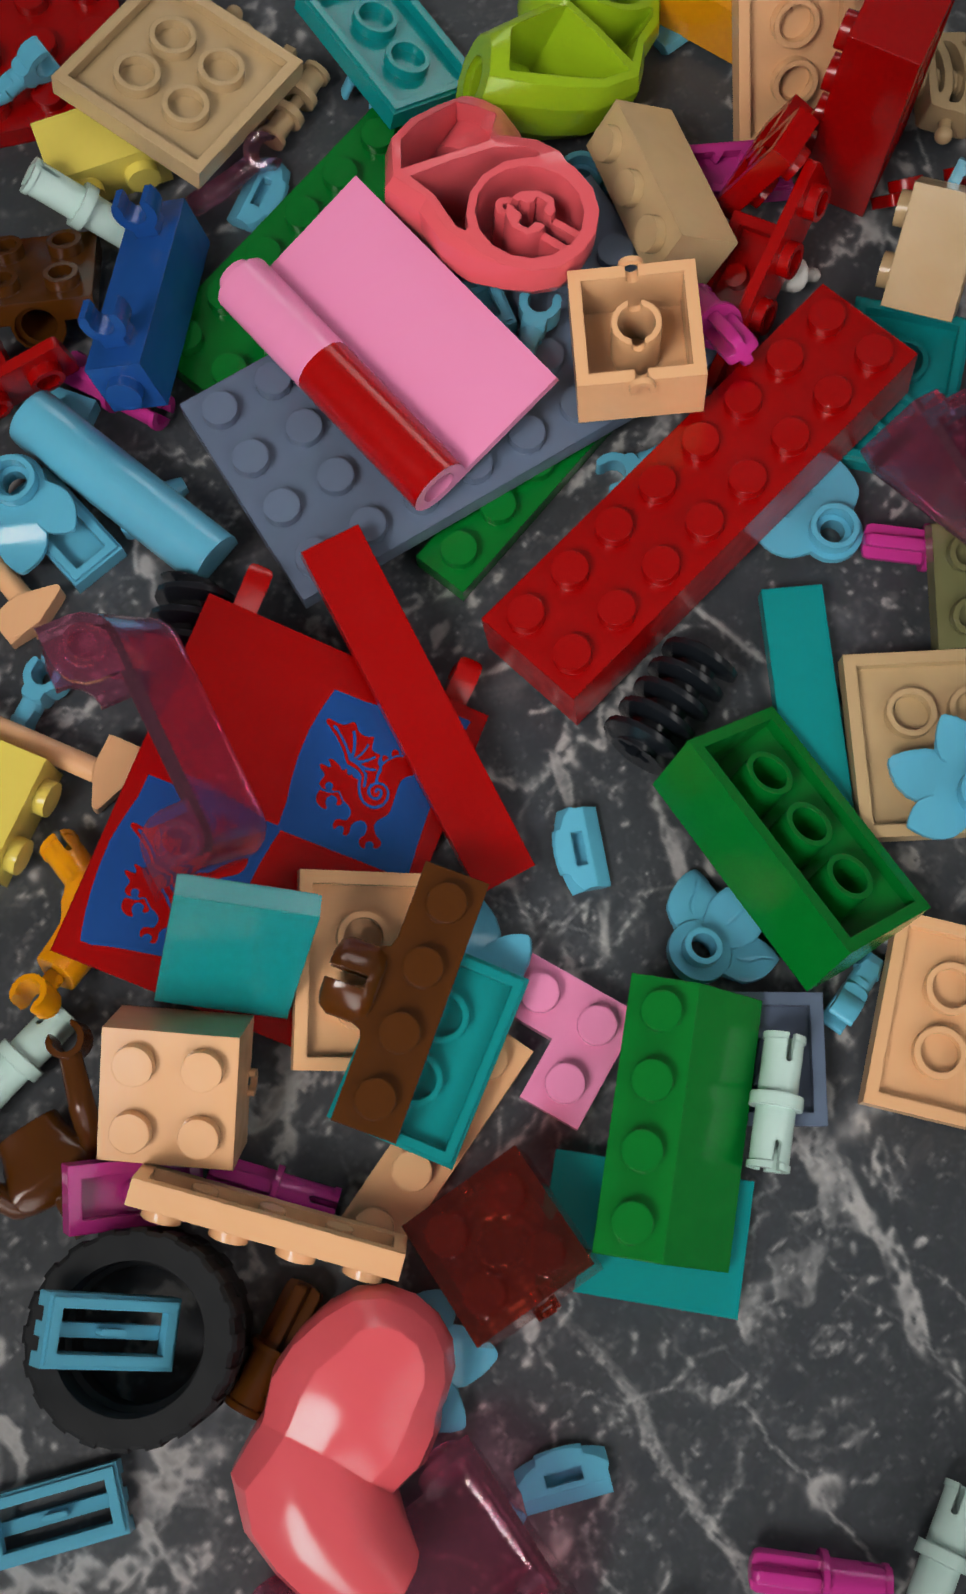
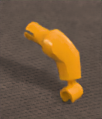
(58, 970)

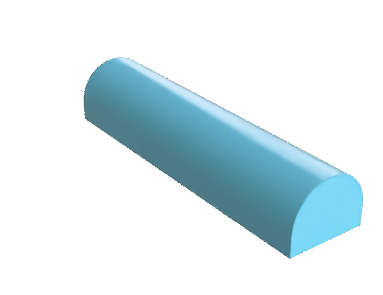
(119, 486)

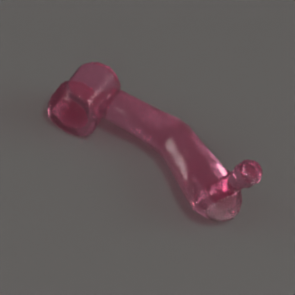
(235, 176)

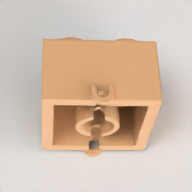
(637, 340)
(175, 1087)

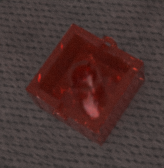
(502, 1248)

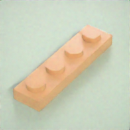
(408, 1183)
(243, 1215)

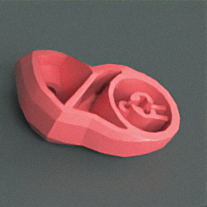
(488, 199)
(339, 1436)

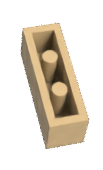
(660, 188)

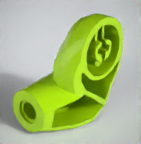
(562, 63)

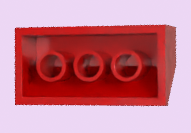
(872, 92)

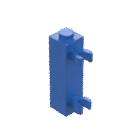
(146, 302)

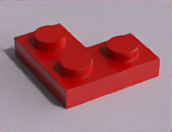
(774, 153)

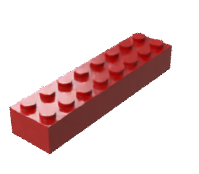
(699, 503)

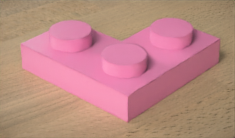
(583, 1036)

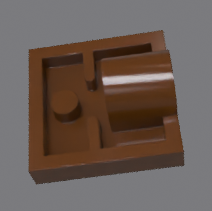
(50, 276)

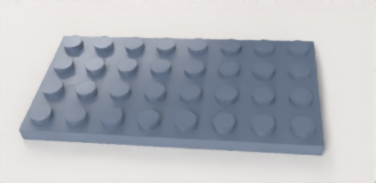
(311, 482)

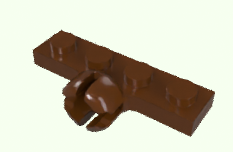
(400, 999)

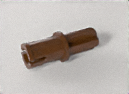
(293, 1308)

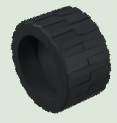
(81, 1402)

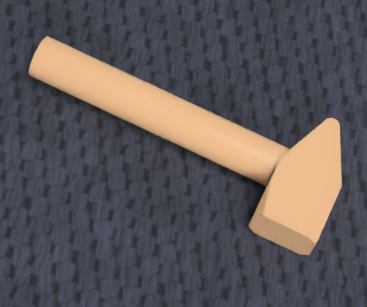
(25, 607)
(105, 772)

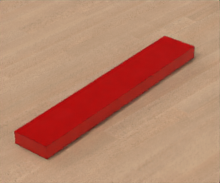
(416, 708)

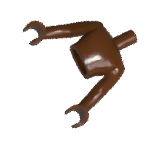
(36, 1150)

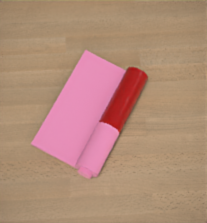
(388, 344)

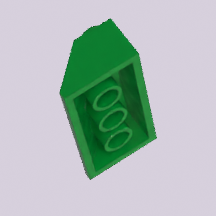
(789, 845)
(678, 1124)

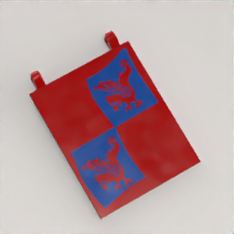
(316, 763)

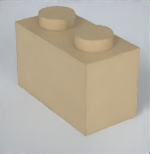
(930, 258)

